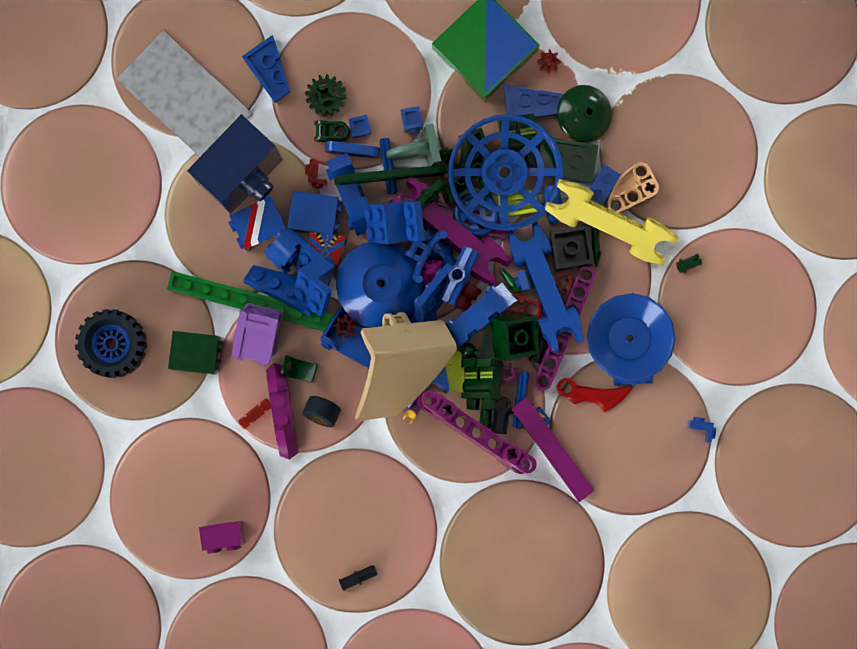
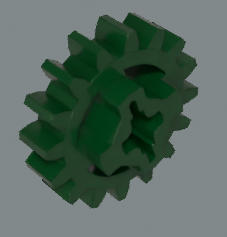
(329, 87)

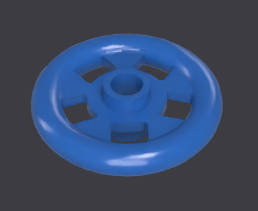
(474, 229)

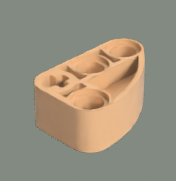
(632, 183)

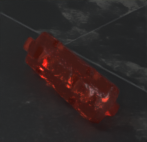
(254, 413)

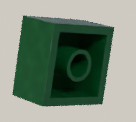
(515, 336)

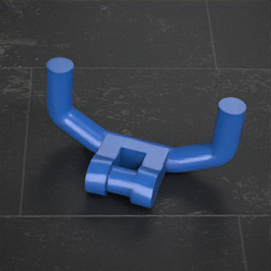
(421, 259)

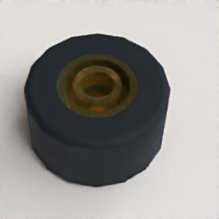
(321, 411)

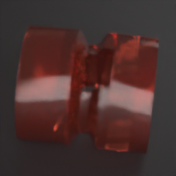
(469, 293)

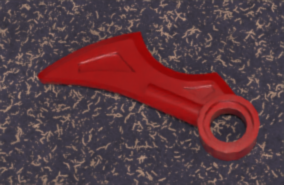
(604, 398)

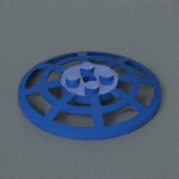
(517, 172)

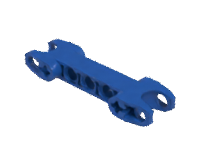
(556, 318)

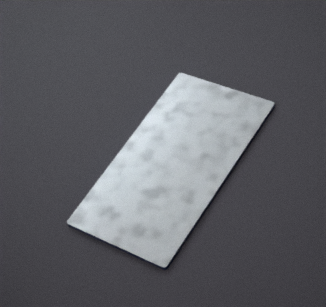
(182, 93)

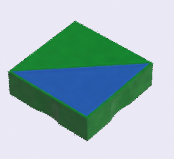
(485, 46)

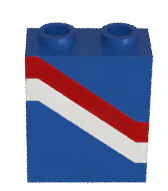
(256, 223)

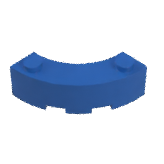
(351, 195)
(480, 314)

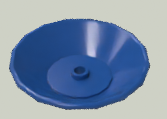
(359, 279)
(651, 334)

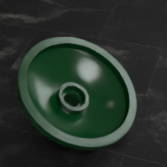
(573, 116)

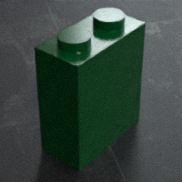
(195, 352)

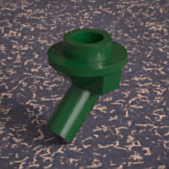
(445, 156)

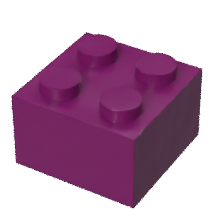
(222, 535)

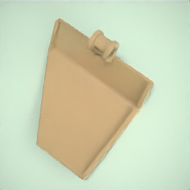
(402, 363)

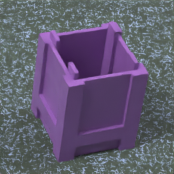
(257, 333)

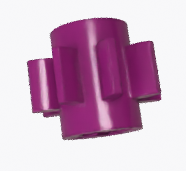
(512, 371)

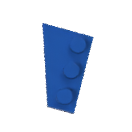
(268, 69)
(527, 101)

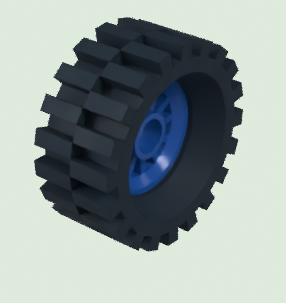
(89, 343)

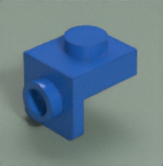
(412, 120)
(523, 281)
(700, 424)

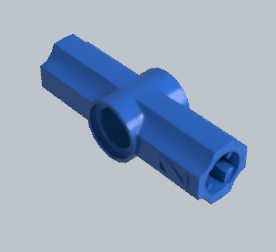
(441, 251)
(453, 286)

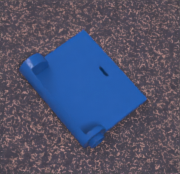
(352, 347)

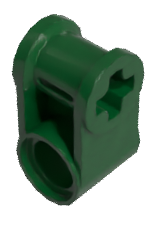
(329, 131)

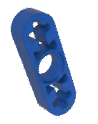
(352, 149)

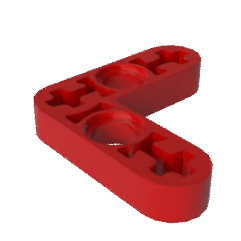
(564, 295)

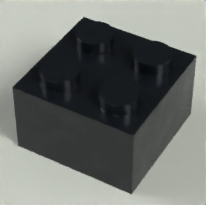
(571, 248)

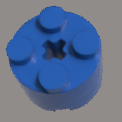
(285, 249)

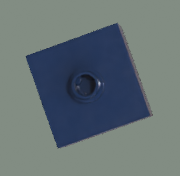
(237, 165)

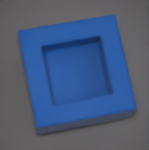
(359, 126)

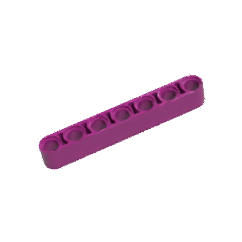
(564, 339)

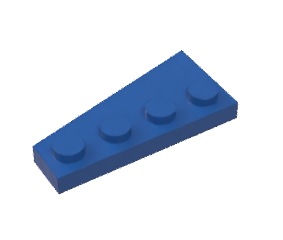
(276, 285)

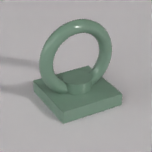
(426, 148)

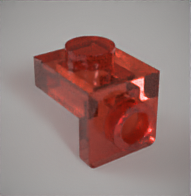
(312, 172)

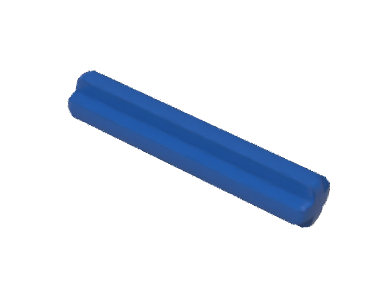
(387, 164)
(522, 388)

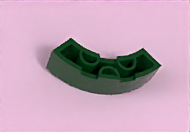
(477, 162)

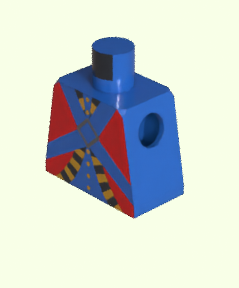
(329, 246)

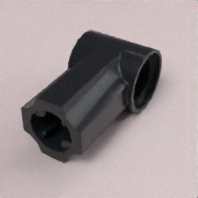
(500, 418)

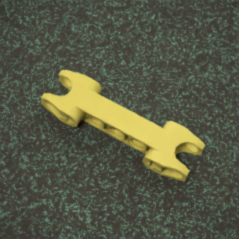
(582, 208)

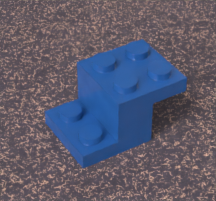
(394, 222)
(313, 279)

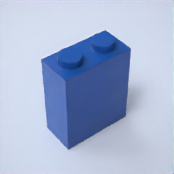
(314, 213)

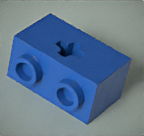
(603, 184)

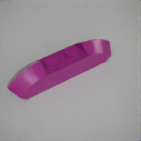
(282, 412)

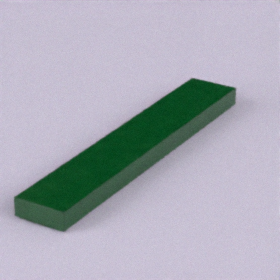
(389, 175)

